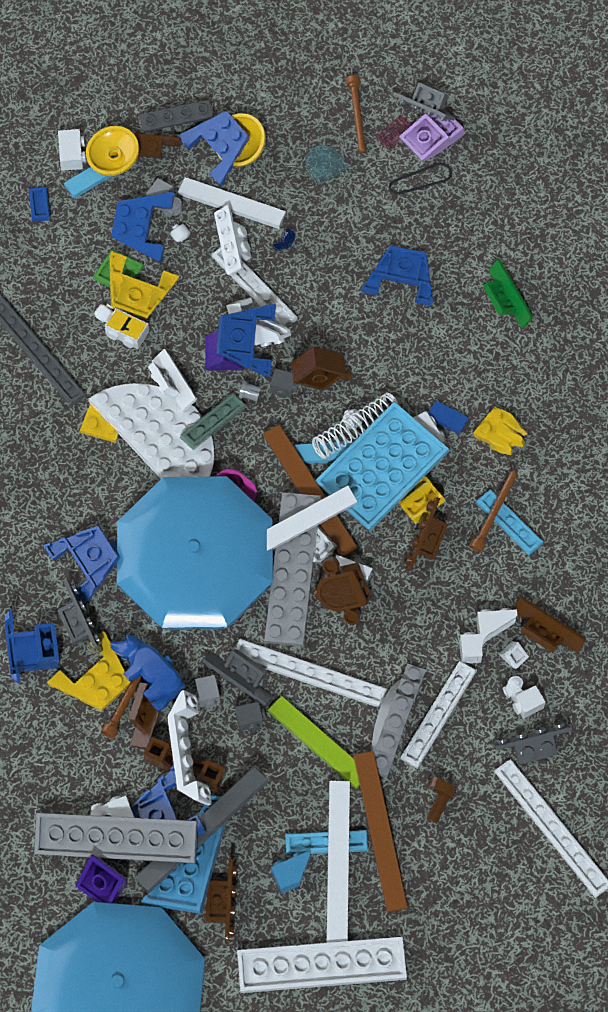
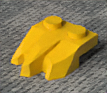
(501, 431)
(416, 500)

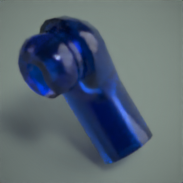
(287, 241)

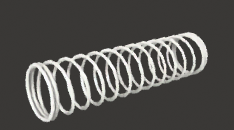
(318, 450)

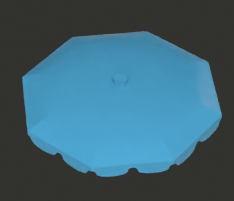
(194, 553)
(118, 963)

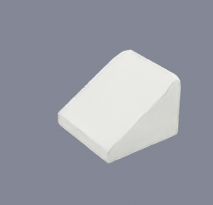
(514, 654)

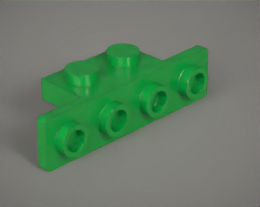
(505, 295)

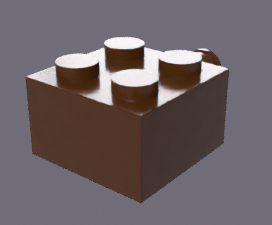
(319, 368)

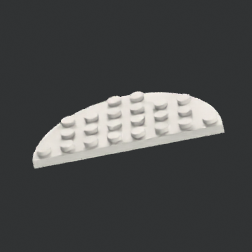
(153, 429)

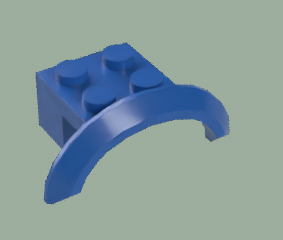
(30, 649)

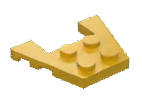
(133, 295)
(100, 684)

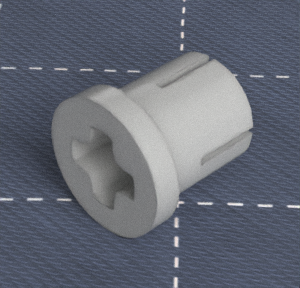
(249, 391)

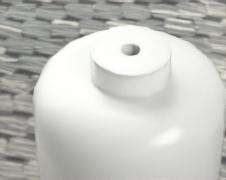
(180, 232)
(103, 312)
(349, 413)

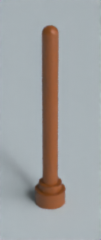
(353, 84)
(478, 543)
(111, 728)

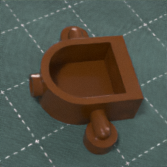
(343, 589)

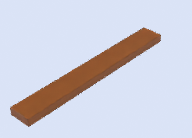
(307, 485)
(380, 832)

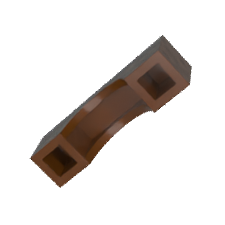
(160, 755)

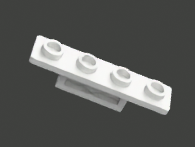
(232, 240)
(171, 380)

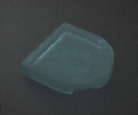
(324, 163)

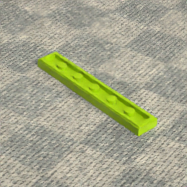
(315, 740)

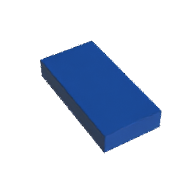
(39, 204)
(448, 417)

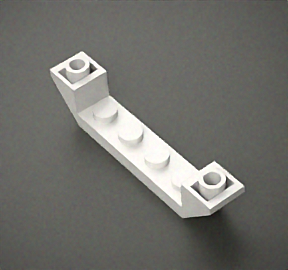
(184, 708)

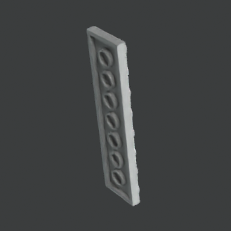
(291, 578)
(116, 837)

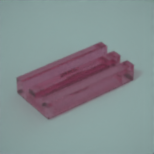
(389, 145)

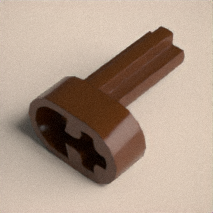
(445, 792)

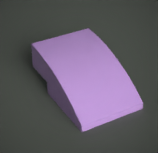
(431, 135)

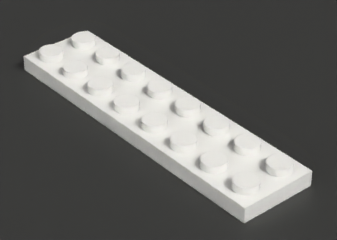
(321, 965)

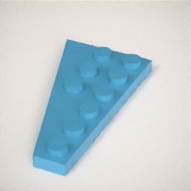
(189, 882)

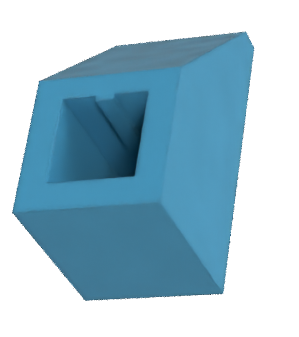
(290, 873)

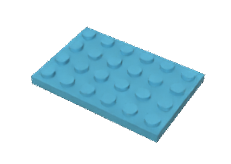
(383, 465)

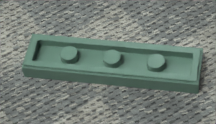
(213, 421)

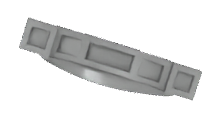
(393, 717)

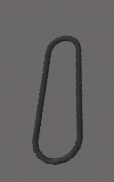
(420, 187)

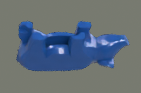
(154, 668)

